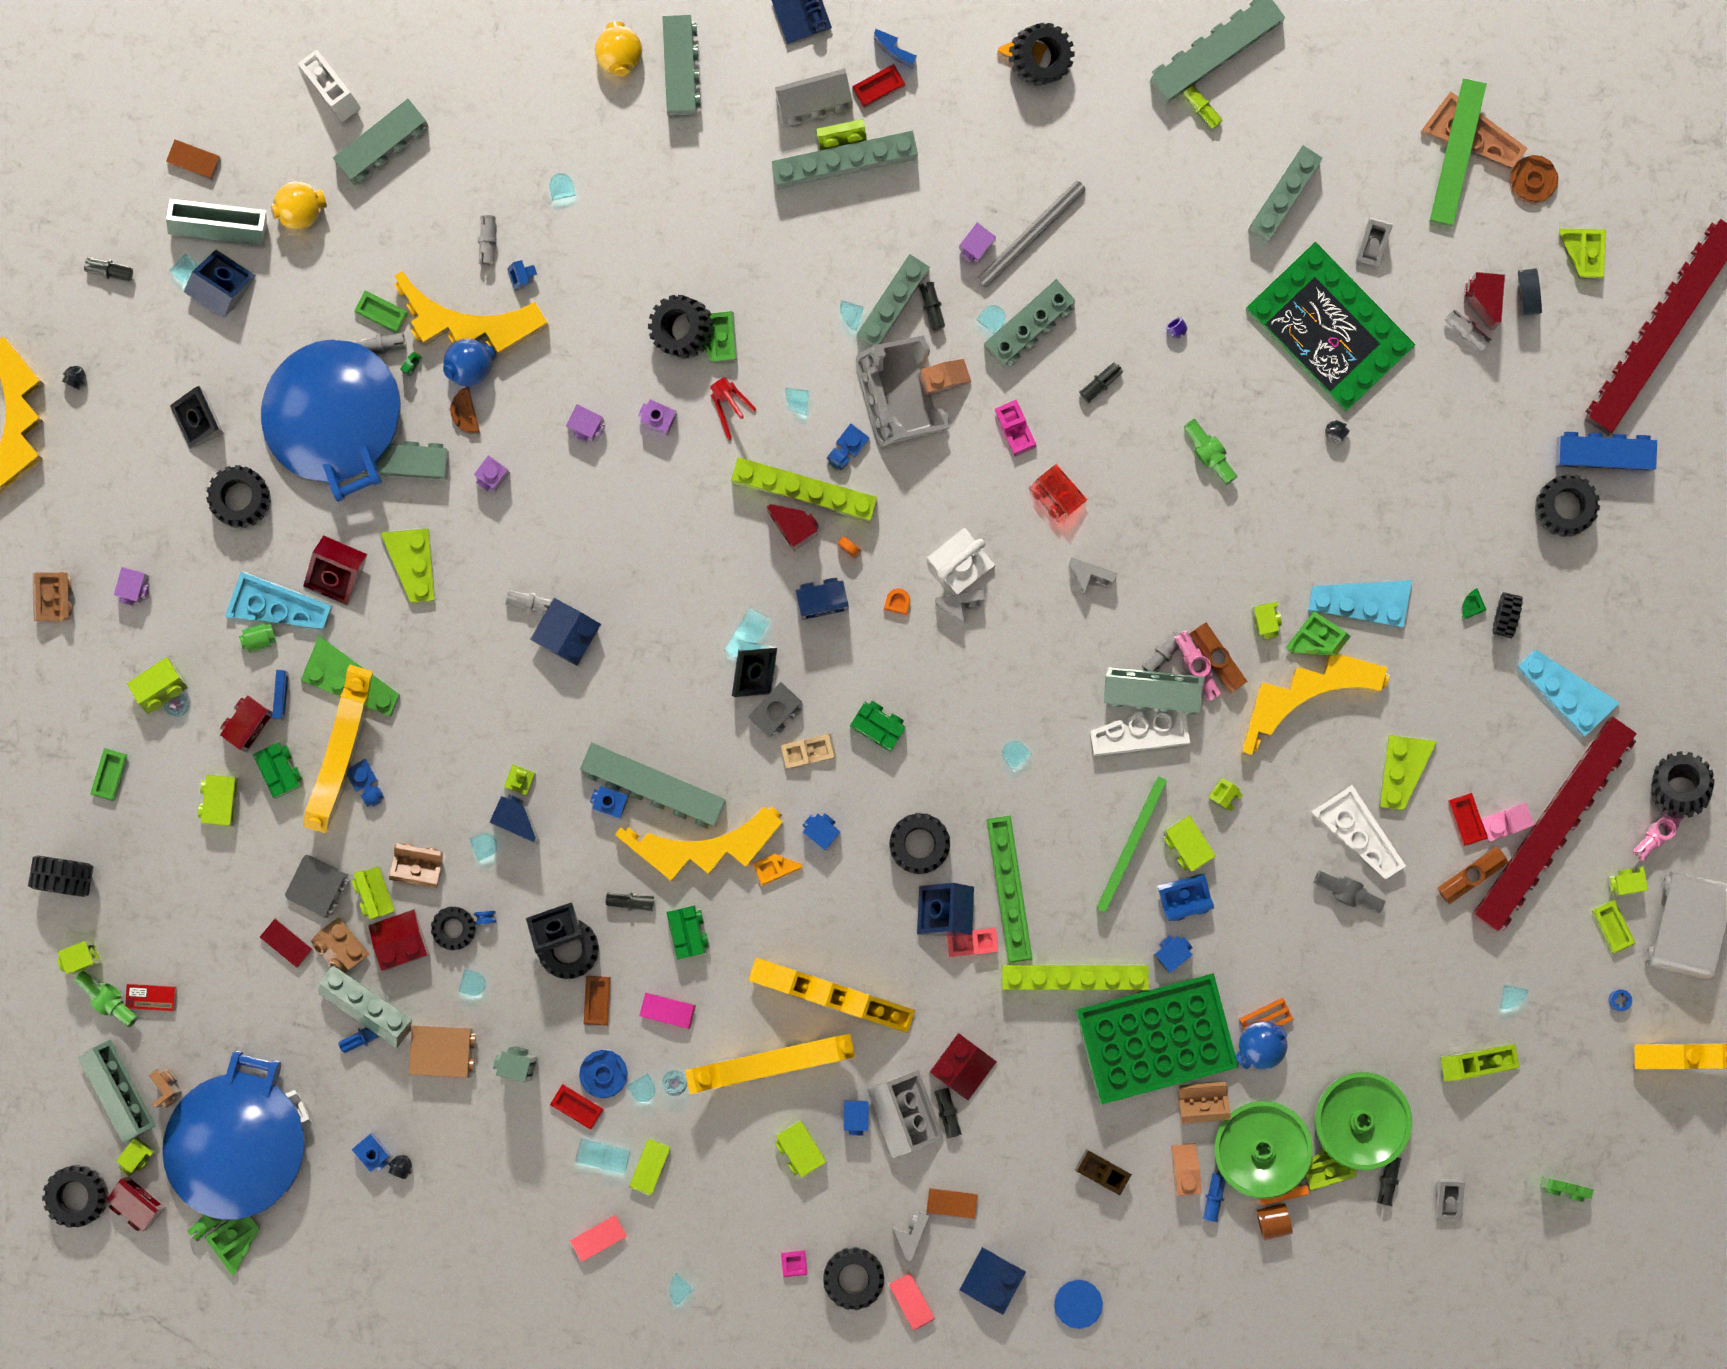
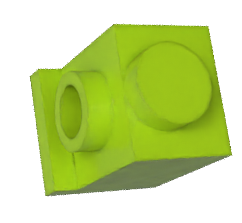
(1267, 620)
(1628, 882)
(135, 1156)

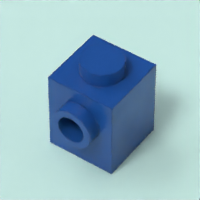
(609, 801)
(821, 830)
(1173, 952)
(856, 1117)
(372, 1153)

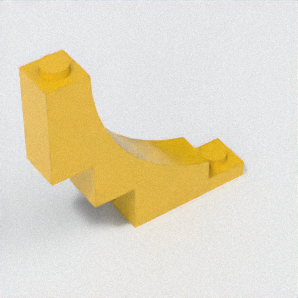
(18, 383)
(1276, 702)
(340, 750)
(672, 855)
(831, 995)
(769, 1063)

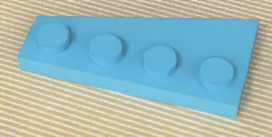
(1369, 602)
(1571, 695)

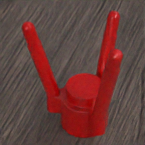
(723, 391)

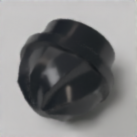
(74, 376)
(1336, 431)
(400, 1166)

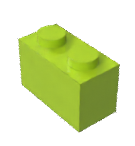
(157, 685)
(218, 800)
(1189, 844)
(78, 957)
(800, 1149)

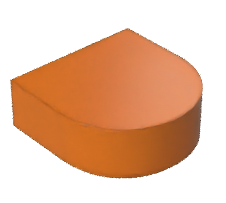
(849, 547)
(897, 601)

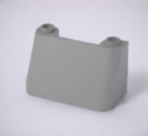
(895, 392)
(1690, 926)

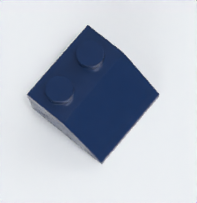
(219, 283)
(822, 599)
(565, 631)
(514, 818)
(945, 910)
(992, 1280)

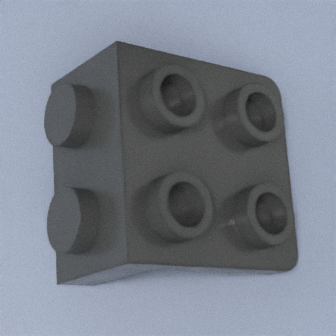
(317, 886)

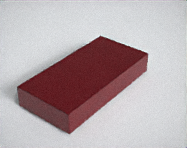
(286, 943)

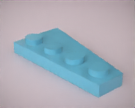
(270, 602)

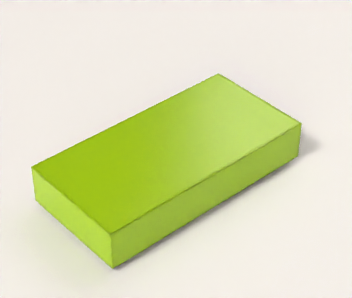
(1613, 926)

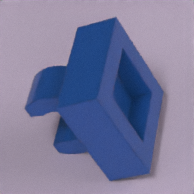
(520, 275)

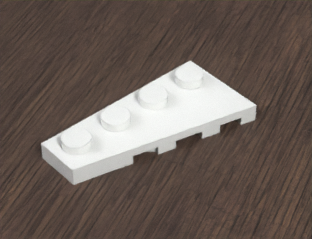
(1141, 732)
(1355, 824)

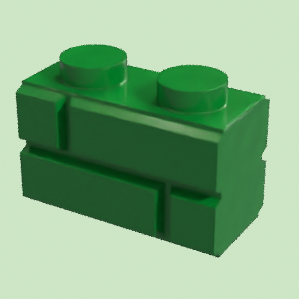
(878, 726)
(278, 770)
(686, 932)

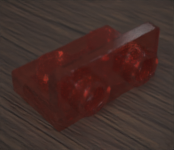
(1057, 494)

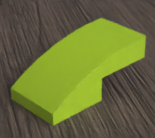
(649, 1167)

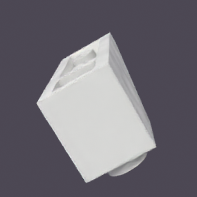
(329, 86)

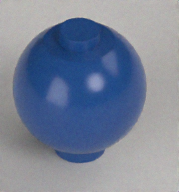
(468, 362)
(1262, 1046)

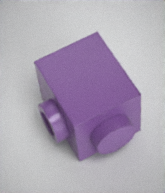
(976, 243)
(657, 416)
(585, 423)
(491, 474)
(131, 586)

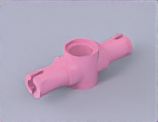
(1192, 654)
(1654, 838)

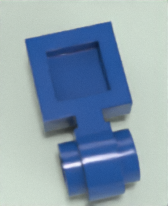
(851, 442)
(361, 778)

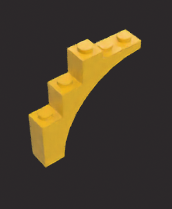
(503, 330)
(1681, 1056)

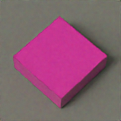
(794, 1263)

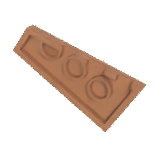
(1488, 139)

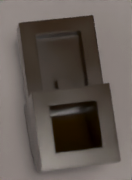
(1103, 1172)

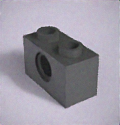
(779, 696)

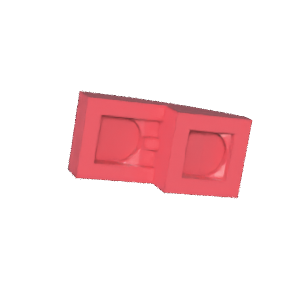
(978, 943)
(598, 1238)
(912, 1301)

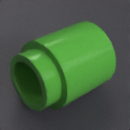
(257, 637)

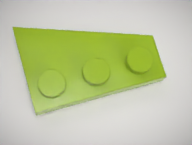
(1402, 769)

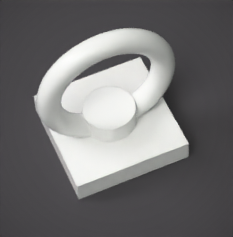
(961, 561)

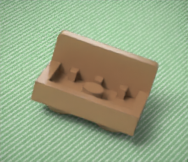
(51, 596)
(416, 865)
(339, 946)
(167, 1085)
(1204, 1102)

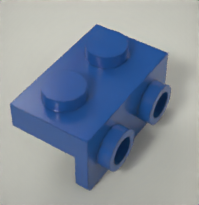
(1185, 897)

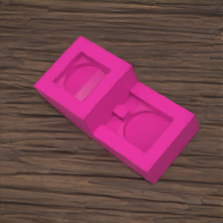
(1015, 427)
(667, 1010)

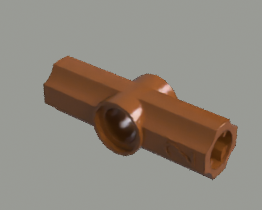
(1208, 644)
(1484, 865)

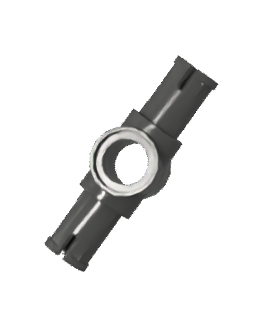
(1349, 891)

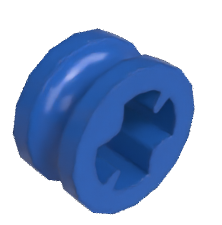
(485, 917)
(1614, 995)

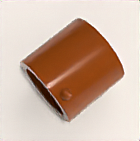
(1274, 1221)

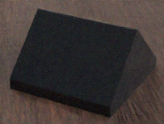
(196, 417)
(754, 669)
(554, 928)

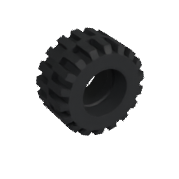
(1058, 47)
(663, 323)
(220, 486)
(1585, 495)
(1689, 768)
(931, 825)
(60, 876)
(581, 965)
(56, 1205)
(869, 1293)

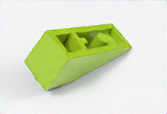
(1479, 1062)

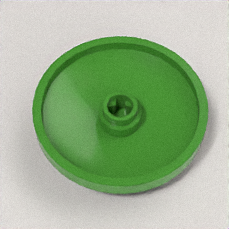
(1363, 1121)
(1263, 1150)

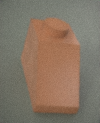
(944, 376)
(1186, 1169)

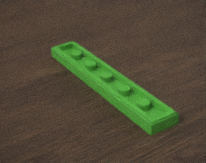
(1458, 151)
(1131, 844)
(1009, 889)

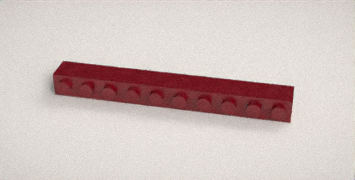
(1660, 331)
(1554, 824)

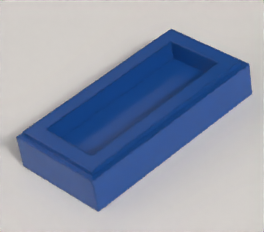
(280, 694)

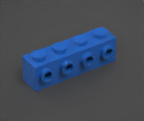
(1606, 452)

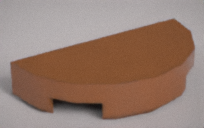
(463, 412)

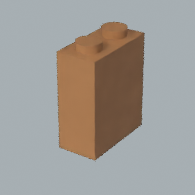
(441, 1051)

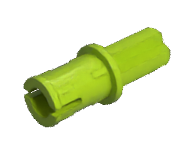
(1202, 106)

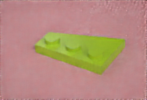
(413, 561)

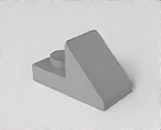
(1374, 241)
(1084, 570)
(952, 603)
(1450, 1199)
(910, 1241)

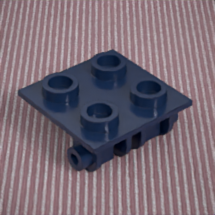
(801, 18)

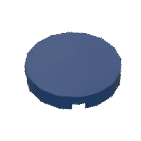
(603, 1074)
(1078, 1304)

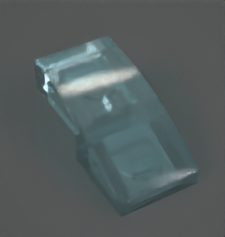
(749, 630)
(602, 1155)

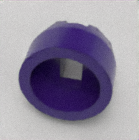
(1177, 327)

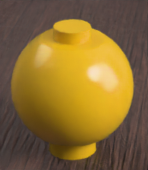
(618, 49)
(297, 205)

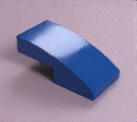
(889, 43)

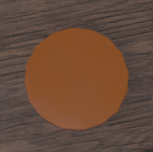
(1534, 179)

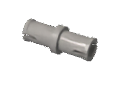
(487, 240)
(1468, 329)
(383, 343)
(527, 601)
(1162, 654)

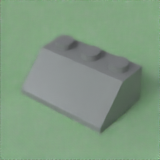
(814, 97)
(905, 1114)

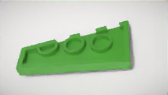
(328, 672)

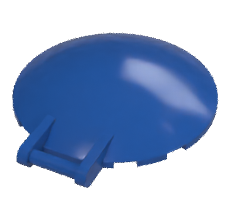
(331, 413)
(234, 1142)

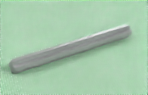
(1031, 233)

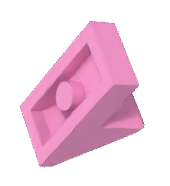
(1507, 822)

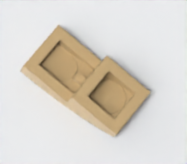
(808, 751)

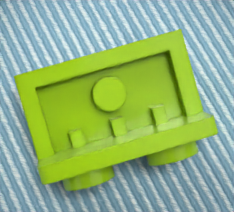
(841, 134)
(373, 892)

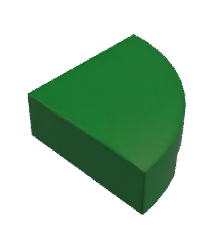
(411, 363)
(1472, 604)

